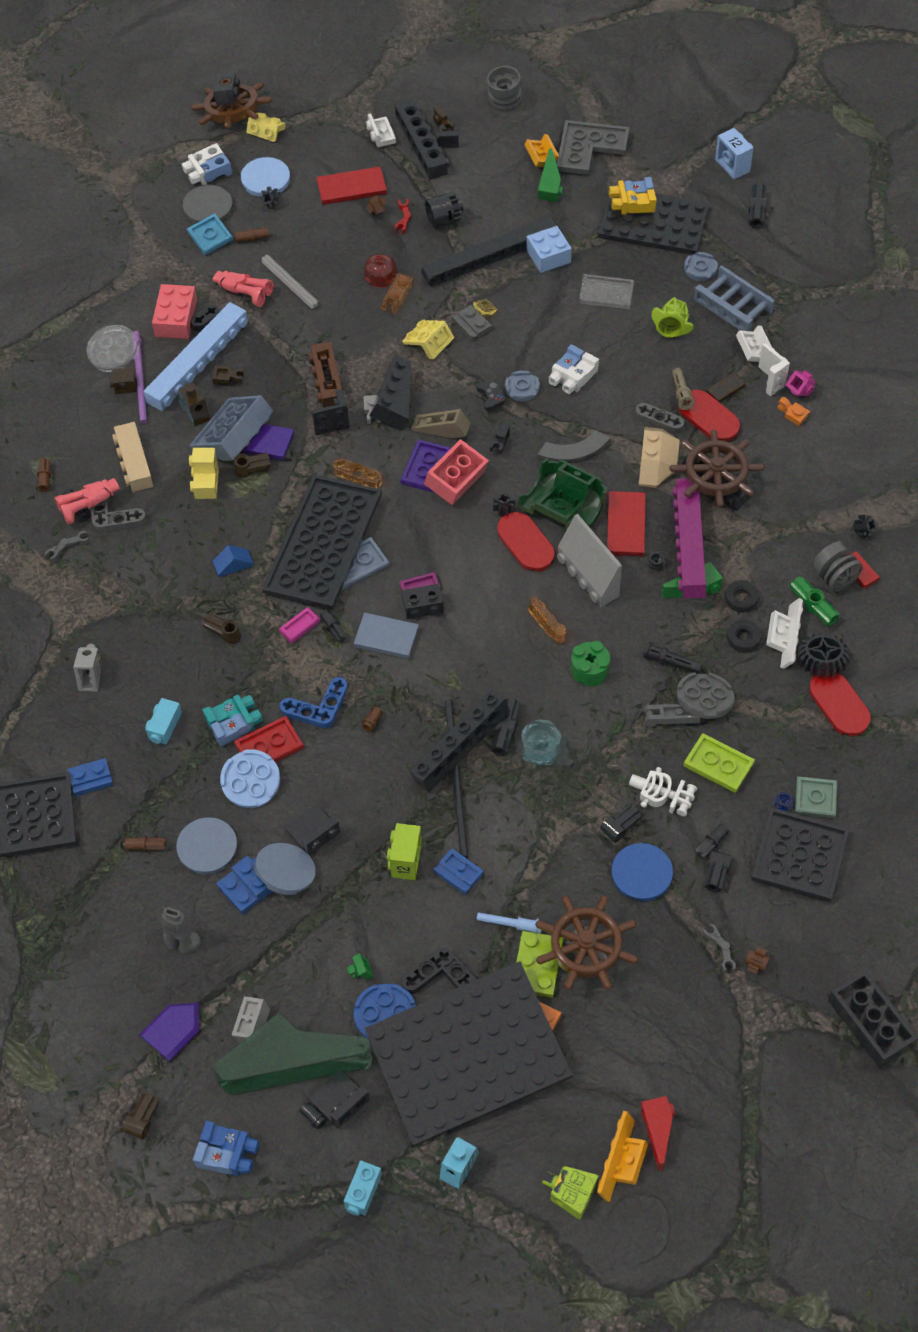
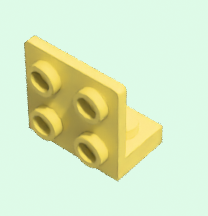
(431, 336)

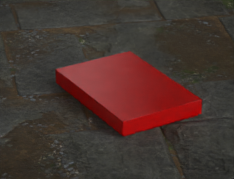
(274, 739)

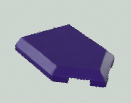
(172, 1029)

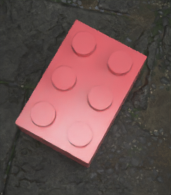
(174, 311)
(456, 472)

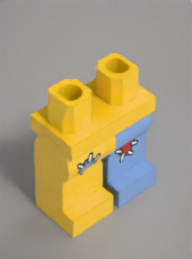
(633, 196)

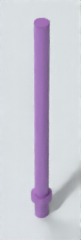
(140, 381)

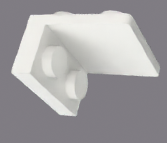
(774, 366)

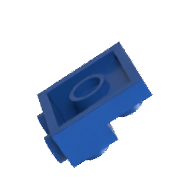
(243, 886)

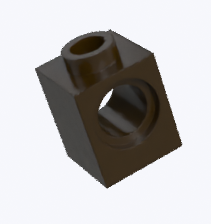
(123, 380)

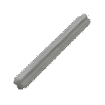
(286, 278)

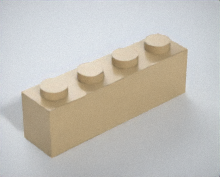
(133, 457)

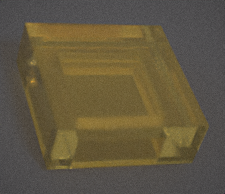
(484, 307)

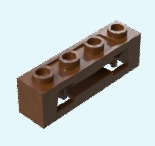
(319, 356)

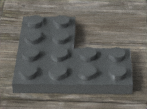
(583, 138)

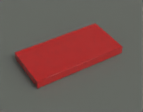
(351, 185)
(626, 523)

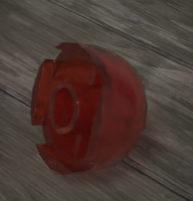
(380, 270)

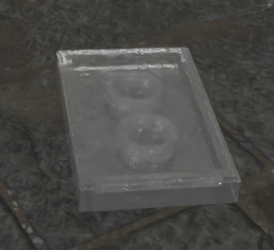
(606, 291)

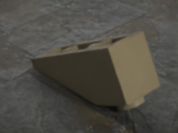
(444, 424)

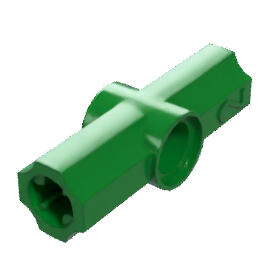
(809, 596)

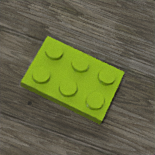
(719, 763)
(540, 975)

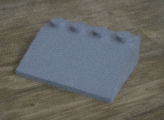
(233, 426)

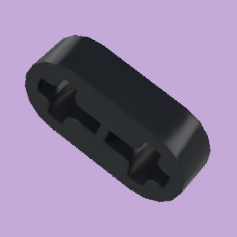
(203, 317)

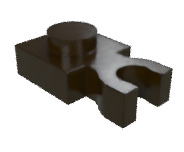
(225, 375)

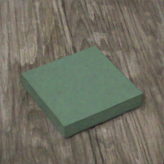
(816, 797)

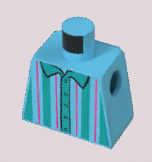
(459, 1160)

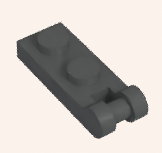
(668, 715)

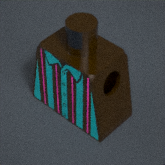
(189, 398)

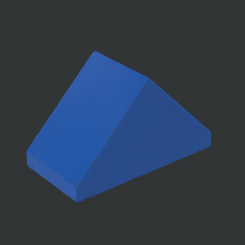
(232, 560)

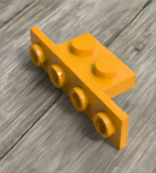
(624, 1158)

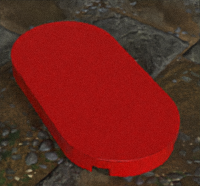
(710, 415)
(525, 541)
(840, 704)

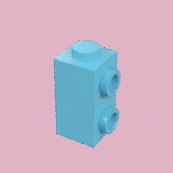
(163, 721)
(362, 1188)

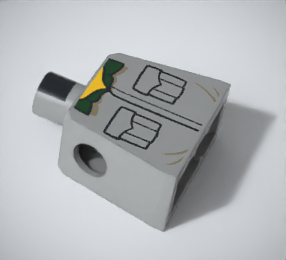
(87, 658)

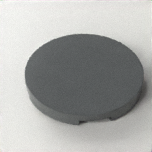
(205, 202)
(705, 695)

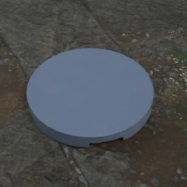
(206, 845)
(285, 868)

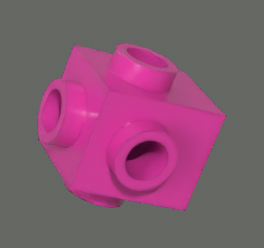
(801, 383)

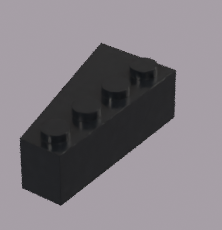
(394, 394)

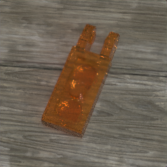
(397, 292)
(547, 621)

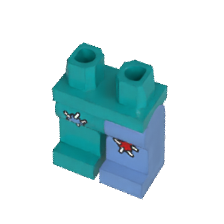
(232, 719)

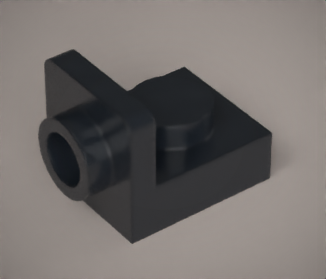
(447, 139)

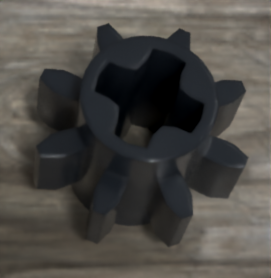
(266, 197)
(503, 504)
(864, 525)

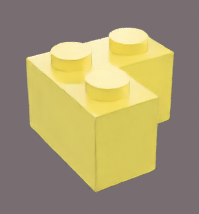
(205, 473)

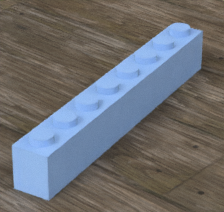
(195, 356)

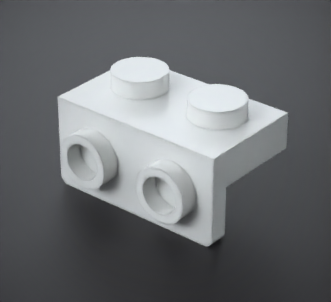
(380, 131)
(752, 342)

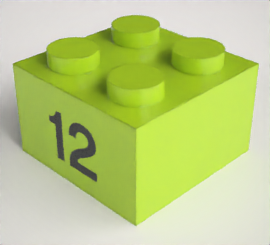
(404, 851)

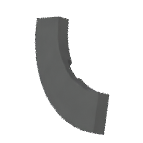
(574, 452)

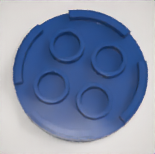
(642, 872)
(380, 1003)

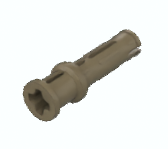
(683, 393)

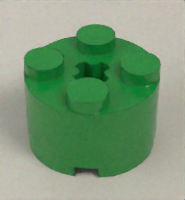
(590, 663)

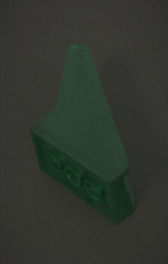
(286, 1056)

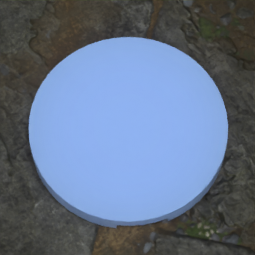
(264, 173)
(250, 779)

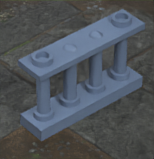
(728, 312)

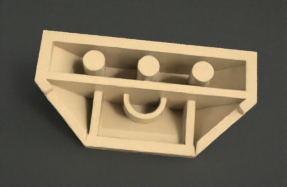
(658, 454)

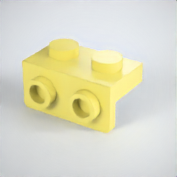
(265, 127)

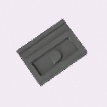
(471, 322)

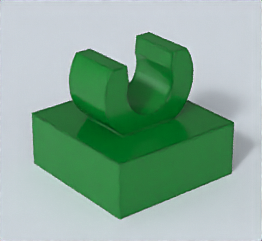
(360, 968)

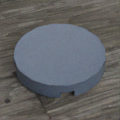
(700, 266)
(522, 386)

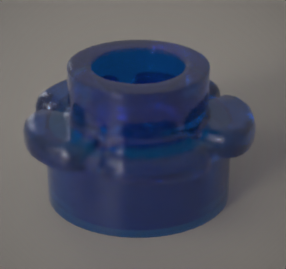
(783, 796)

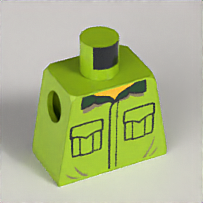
(571, 1189)

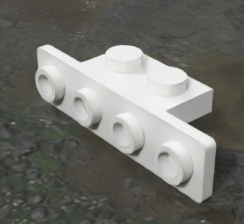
(784, 632)

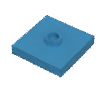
(209, 234)

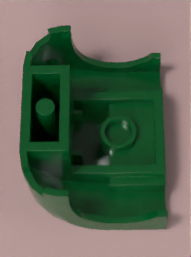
(564, 492)

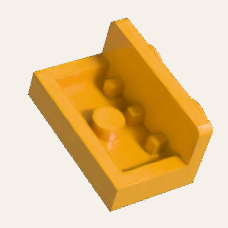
(539, 149)

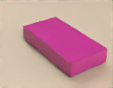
(299, 625)

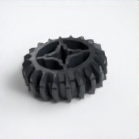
(823, 655)

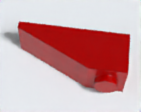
(657, 1119)

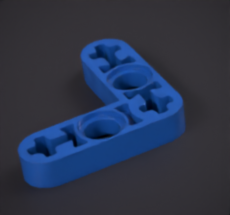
(322, 710)

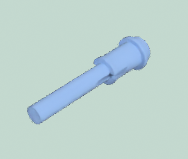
(520, 923)

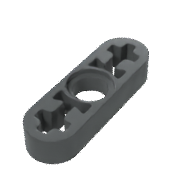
(645, 417)

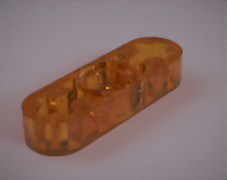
(363, 479)

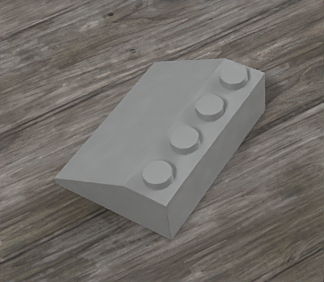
(590, 562)

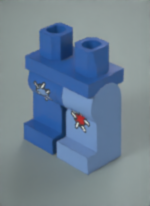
(224, 1150)

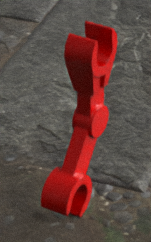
(407, 217)

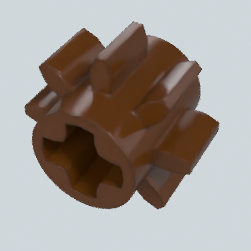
(376, 204)
(757, 960)

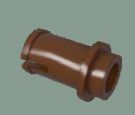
(370, 722)

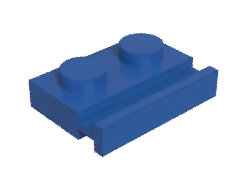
(90, 777)
(458, 871)

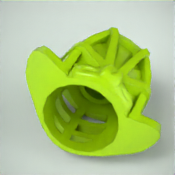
(672, 314)

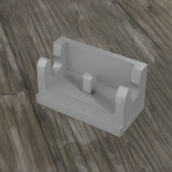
(251, 1017)

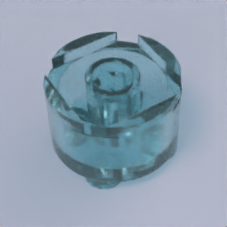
(540, 742)

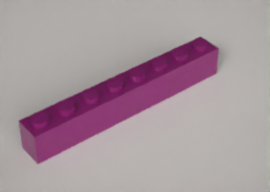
(689, 542)

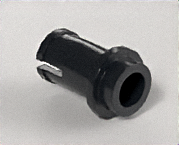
(311, 1114)

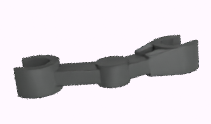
(64, 543)
(724, 946)

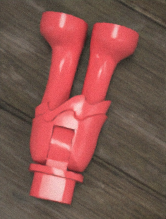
(239, 283)
(92, 494)

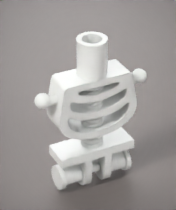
(680, 797)

